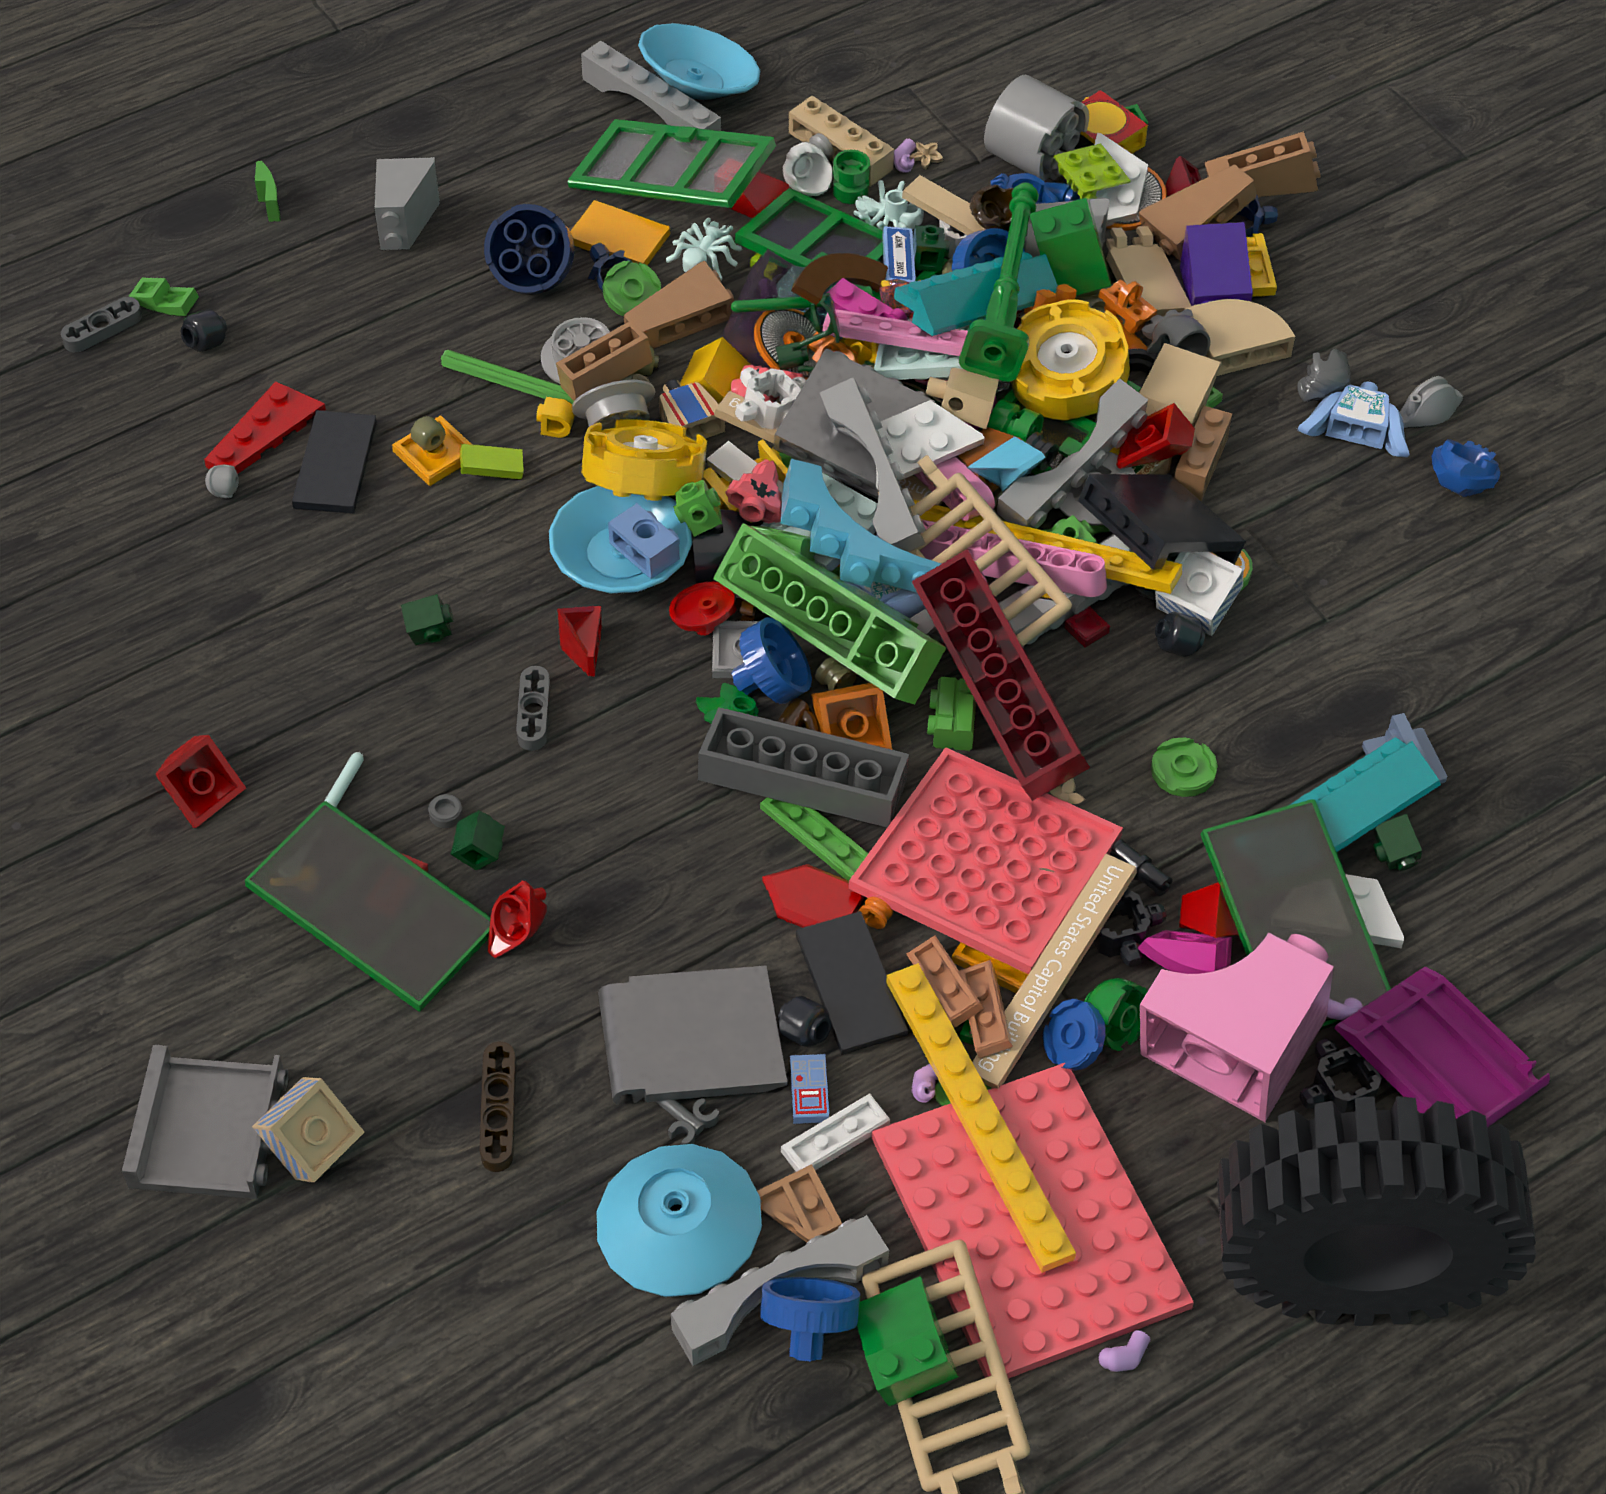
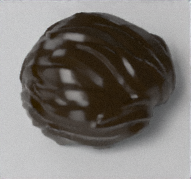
(991, 207)

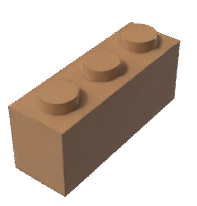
(605, 360)
(1200, 461)

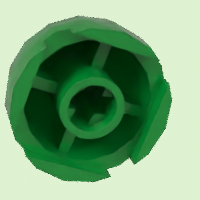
(1120, 1008)

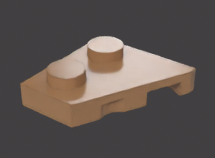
(800, 1204)

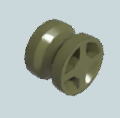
(835, 675)

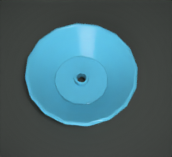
(698, 61)
(582, 541)
(682, 1248)

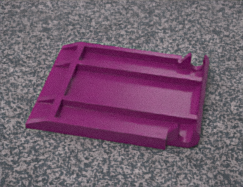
(1441, 1049)

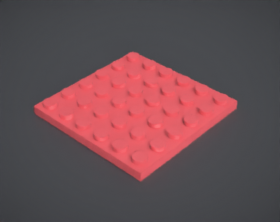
(971, 859)

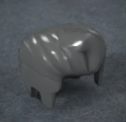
(1325, 376)

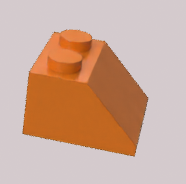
(854, 714)

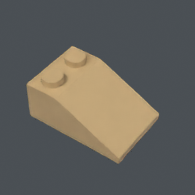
(1180, 379)

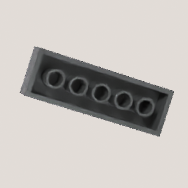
(803, 767)

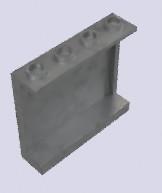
(813, 438)
(198, 1124)

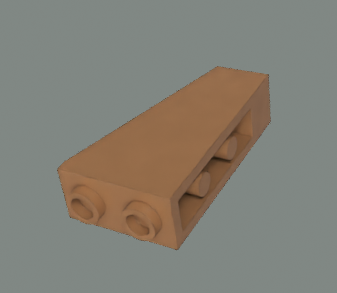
(1276, 166)
(1205, 202)
(683, 306)

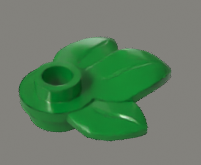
(729, 699)

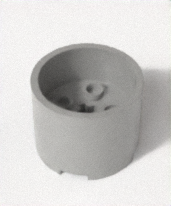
(1033, 125)

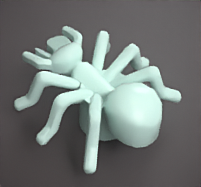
(892, 206)
(706, 246)

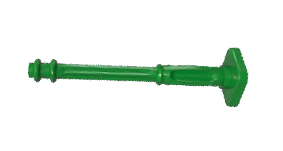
(993, 344)

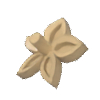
(926, 154)
(1066, 793)

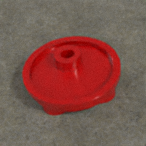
(702, 607)

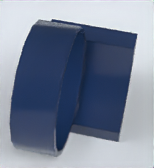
(1258, 215)
(602, 260)

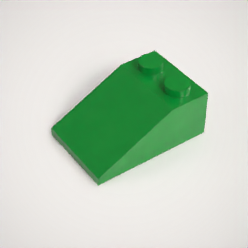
(1072, 245)
(904, 1342)

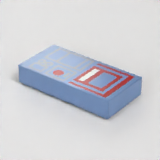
(809, 1088)

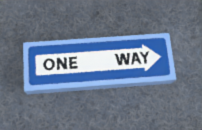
(898, 253)

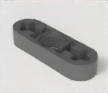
(96, 335)
(540, 718)

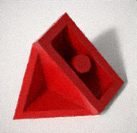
(581, 635)
(1207, 912)

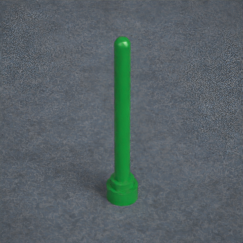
(778, 303)

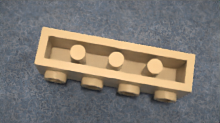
(817, 117)

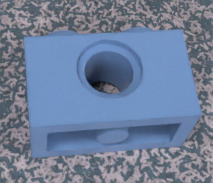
(644, 540)

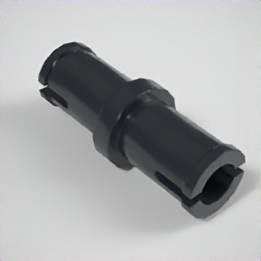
(1145, 869)

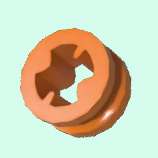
(876, 912)

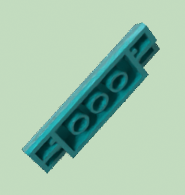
(964, 294)
(1372, 790)

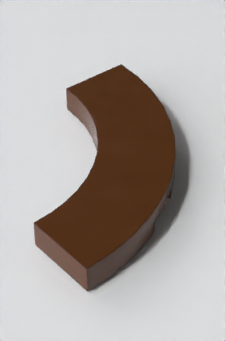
(831, 268)

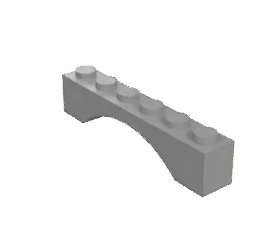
(613, 71)
(851, 415)
(1034, 496)
(844, 1255)

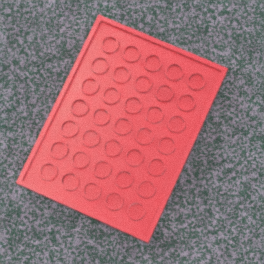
(1120, 1264)

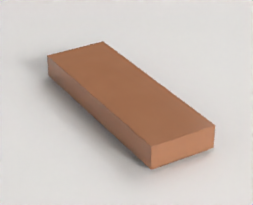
(946, 981)
(989, 1025)

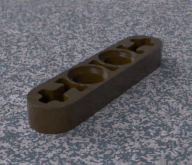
(498, 1106)

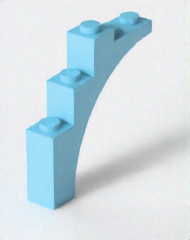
(835, 534)

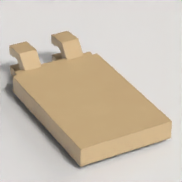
(1147, 266)

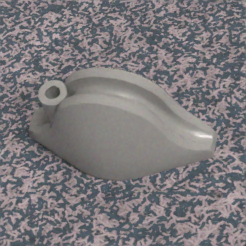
(1430, 403)

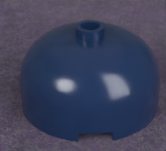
(514, 239)

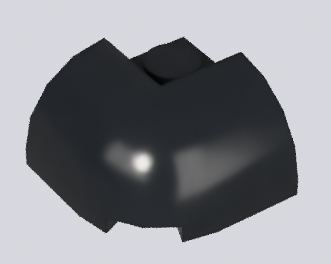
(712, 545)

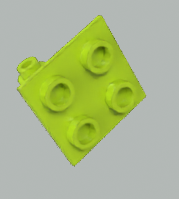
(1090, 170)

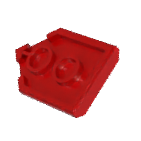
(810, 895)

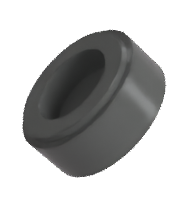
(445, 811)

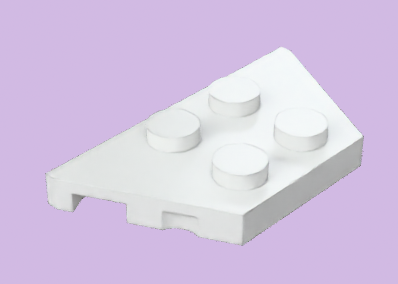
(1123, 198)
(926, 431)
(1376, 911)

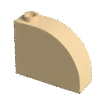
(1243, 333)

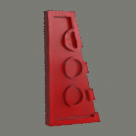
(264, 427)

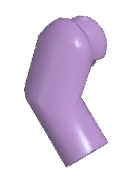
(901, 156)
(1342, 1011)
(924, 1084)
(1125, 1357)

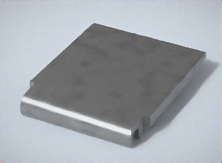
(692, 1035)

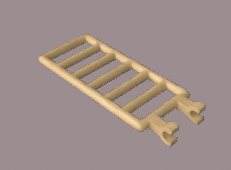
(1009, 542)
(997, 1382)

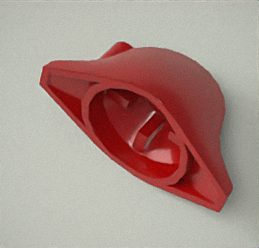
(515, 918)

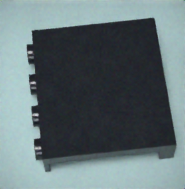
(1158, 517)

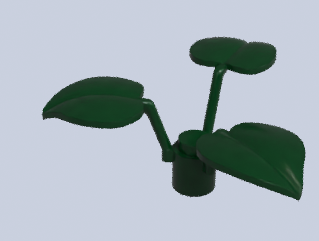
(796, 353)

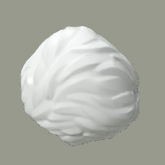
(807, 170)

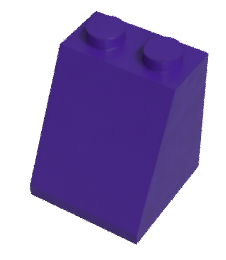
(1216, 263)

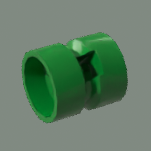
(851, 176)
(1011, 420)

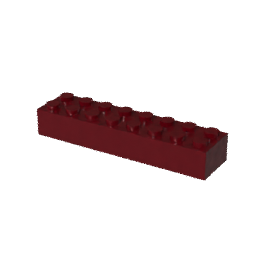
(1000, 675)

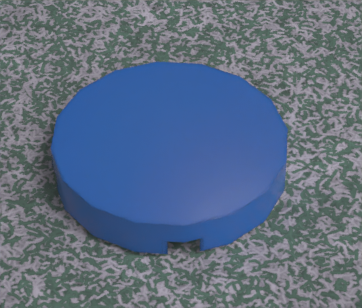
(1074, 1034)

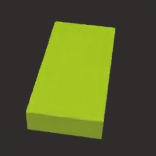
(491, 461)

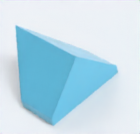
(1008, 463)

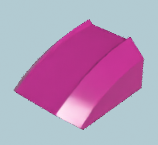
(1188, 951)

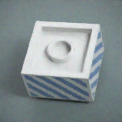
(1204, 589)

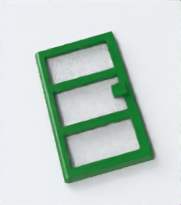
(672, 163)

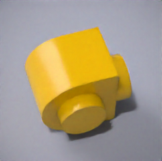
(555, 417)

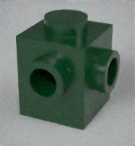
(930, 248)
(427, 619)
(477, 840)
(1397, 843)

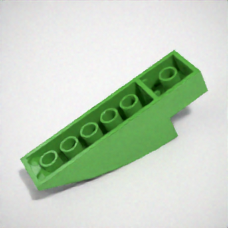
(831, 614)

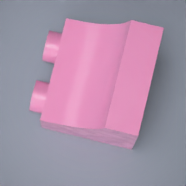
(1240, 1025)

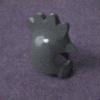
(1177, 330)

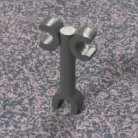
(687, 1122)

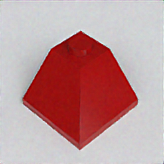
(759, 194)
(1157, 439)
(199, 779)

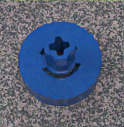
(978, 244)
(772, 662)
(809, 1310)

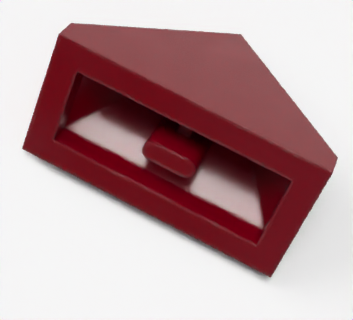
(1181, 176)

